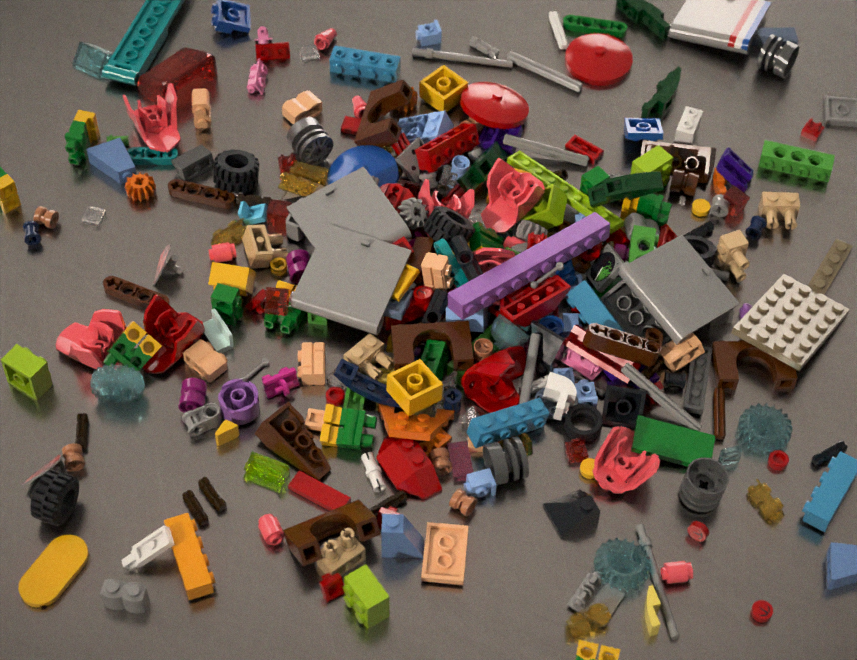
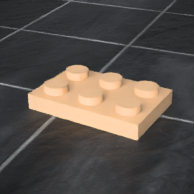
(444, 553)

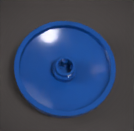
(373, 158)

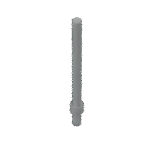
(429, 53)
(646, 544)

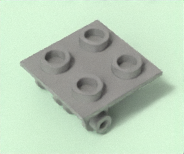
(594, 591)

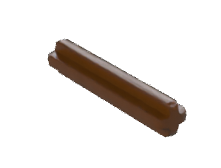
(719, 413)

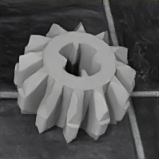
(413, 213)
(527, 227)

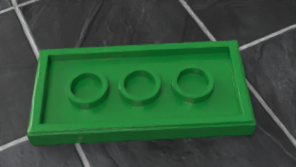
(671, 441)

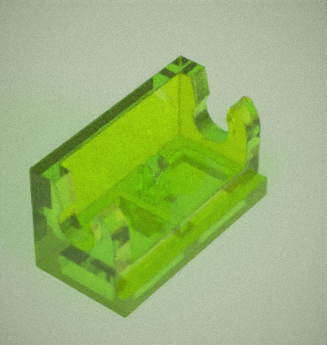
(266, 472)

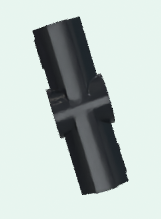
(463, 254)
(437, 306)

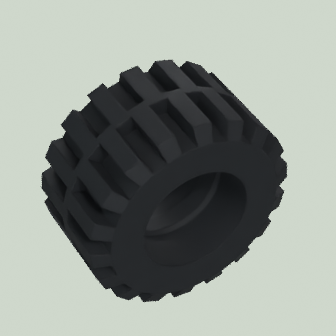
(236, 171)
(448, 223)
(54, 497)

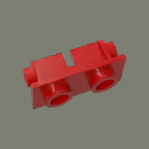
(272, 51)

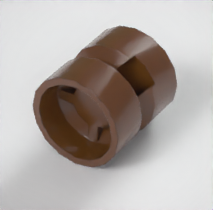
(684, 182)

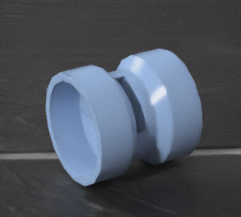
(460, 165)

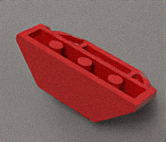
(533, 304)
(408, 467)

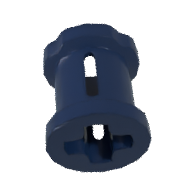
(755, 228)
(31, 233)
(452, 401)

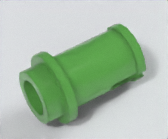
(125, 139)

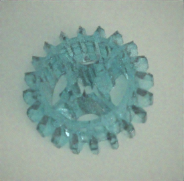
(117, 384)
(767, 434)
(633, 570)

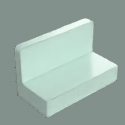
(218, 333)

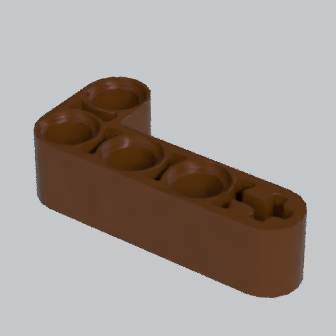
(625, 345)

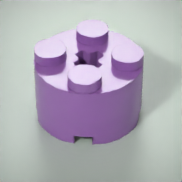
(239, 401)

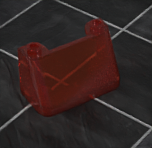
(179, 70)

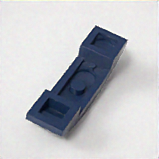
(362, 384)

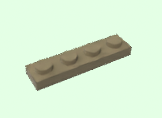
(830, 266)

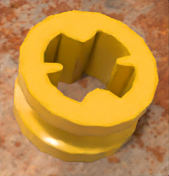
(275, 263)

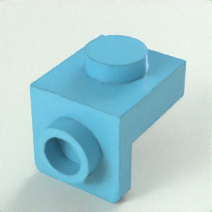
(252, 214)

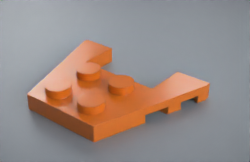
(414, 426)

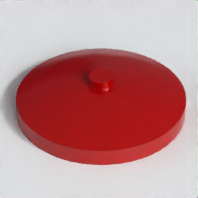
(598, 59)
(494, 105)

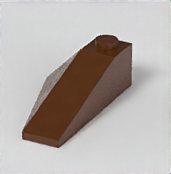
(687, 157)
(289, 438)

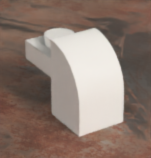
(562, 391)

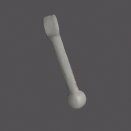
(559, 266)
(265, 362)
(601, 392)

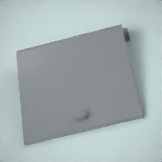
(350, 204)
(350, 279)
(677, 288)

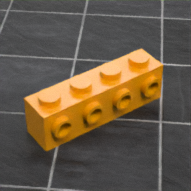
(189, 557)

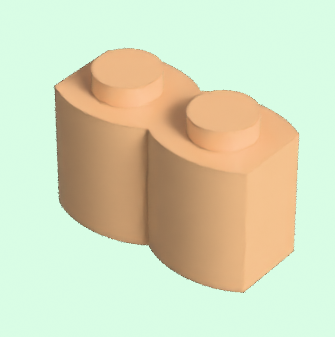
(302, 106)
(201, 108)
(205, 360)

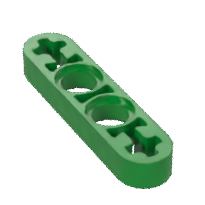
(619, 28)

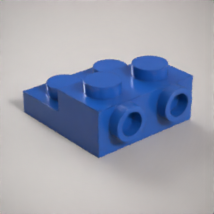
(230, 16)
(643, 129)

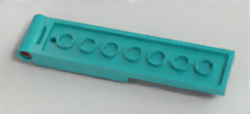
(141, 41)

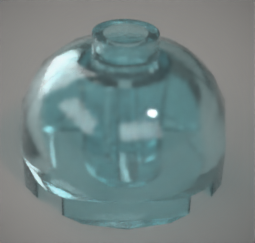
(507, 333)

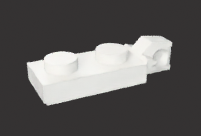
(149, 548)

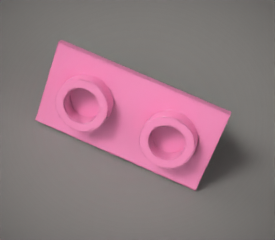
(263, 35)
(257, 77)
(581, 364)

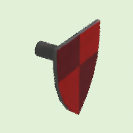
(170, 265)
(46, 467)

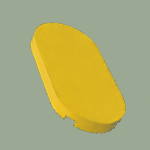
(53, 571)

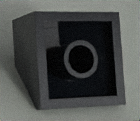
(550, 348)
(622, 404)
(573, 512)

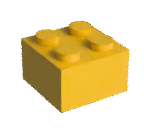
(442, 89)
(233, 276)
(414, 387)

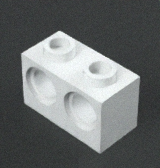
(688, 126)

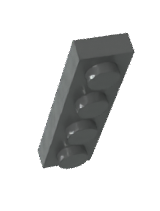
(697, 383)

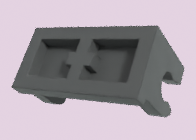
(193, 163)

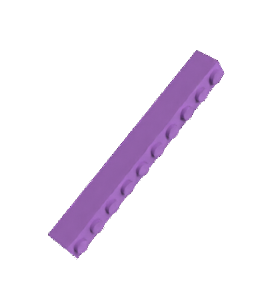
(528, 265)

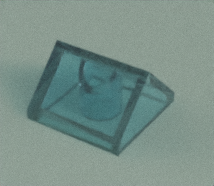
(91, 58)

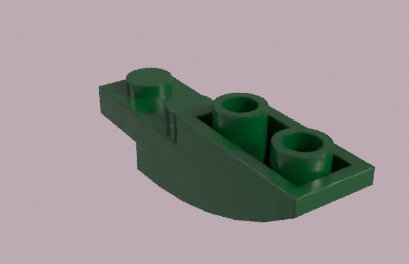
(647, 13)
(665, 95)
(480, 169)
(625, 186)

